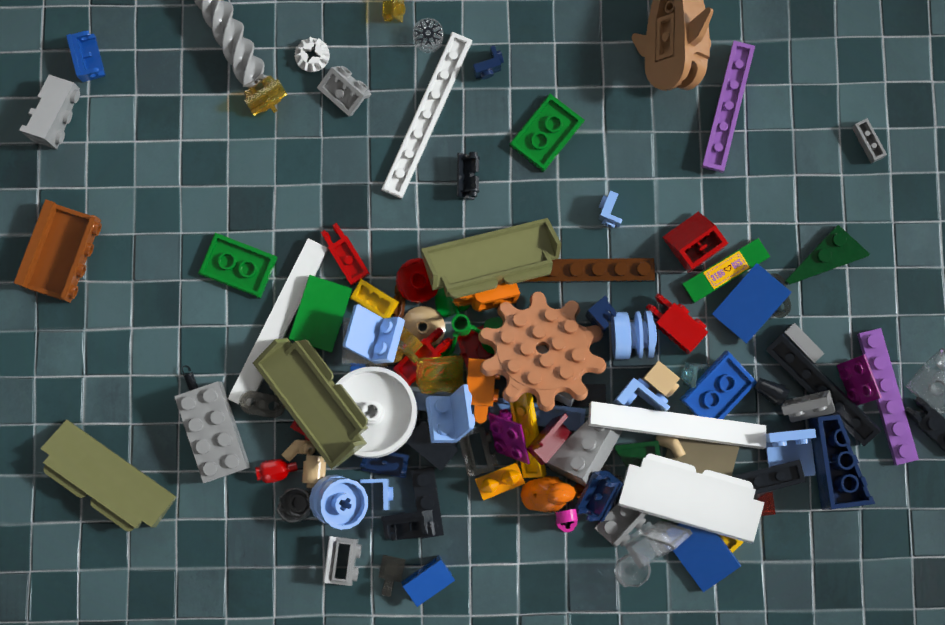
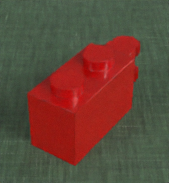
(678, 324)

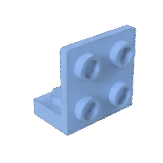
(373, 336)
(641, 388)
(450, 416)
(791, 446)

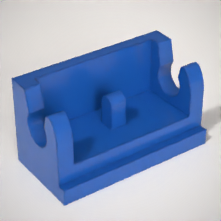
(85, 56)
(427, 581)

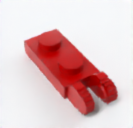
(346, 256)
(408, 369)

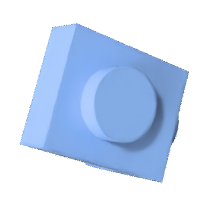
(607, 205)

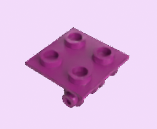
(859, 380)
(508, 436)

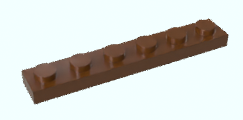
(599, 270)

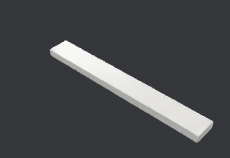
(426, 115)
(280, 316)
(677, 425)

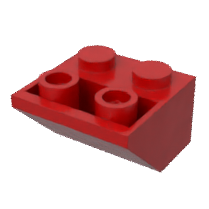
(695, 241)

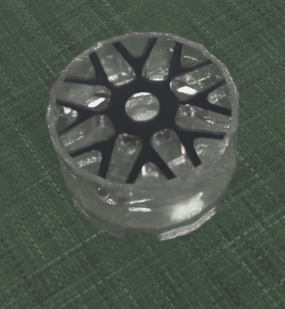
(428, 35)

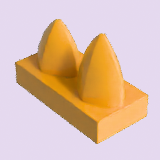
(499, 481)

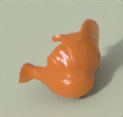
(548, 494)

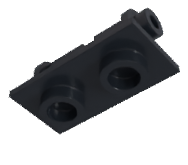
(466, 180)

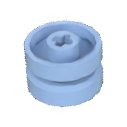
(338, 502)

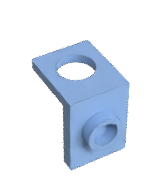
(387, 491)

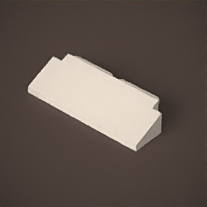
(693, 499)

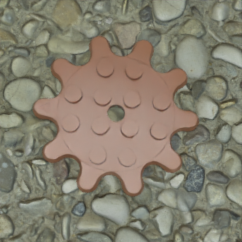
(535, 372)

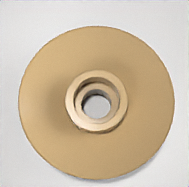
(424, 315)

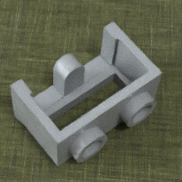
(331, 560)

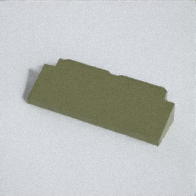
(492, 258)
(312, 398)
(113, 483)

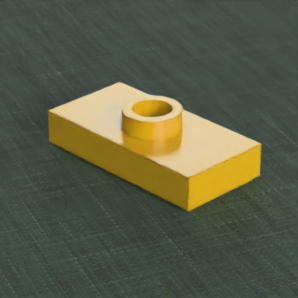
(374, 299)

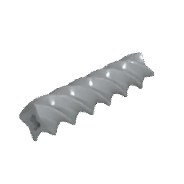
(235, 47)

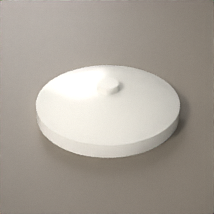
(387, 405)

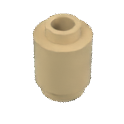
(313, 470)

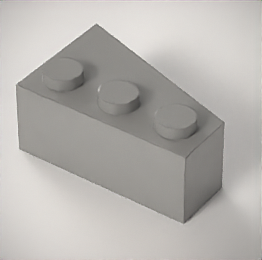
(52, 112)
(584, 453)

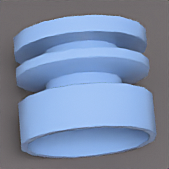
(633, 335)

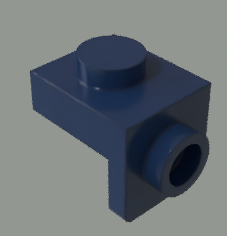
(487, 68)

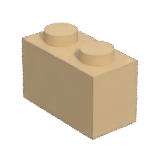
(661, 380)

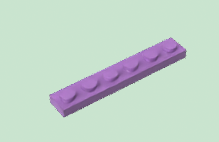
(728, 106)
(891, 404)

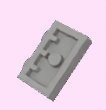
(344, 89)
(809, 406)
(619, 524)

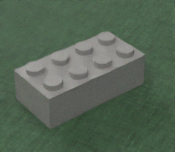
(212, 431)

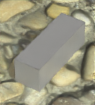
(869, 140)
(803, 342)

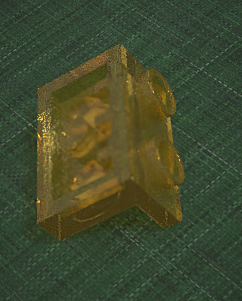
(439, 374)

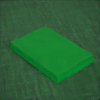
(546, 132)
(237, 265)
(320, 313)

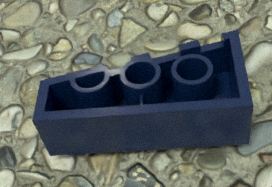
(836, 466)

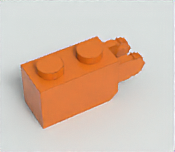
(490, 298)
(481, 389)

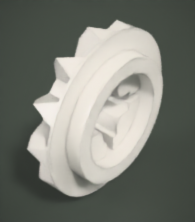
(315, 63)

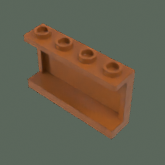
(58, 251)

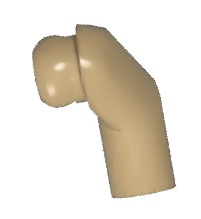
(671, 443)
(298, 447)

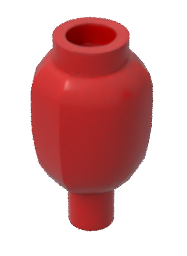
(274, 470)

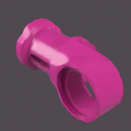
(566, 516)

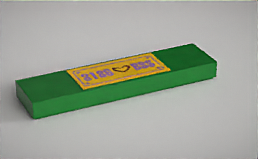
(725, 270)

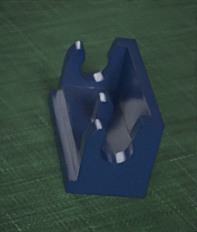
(599, 313)
(392, 464)
(598, 495)

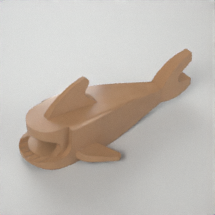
(676, 43)

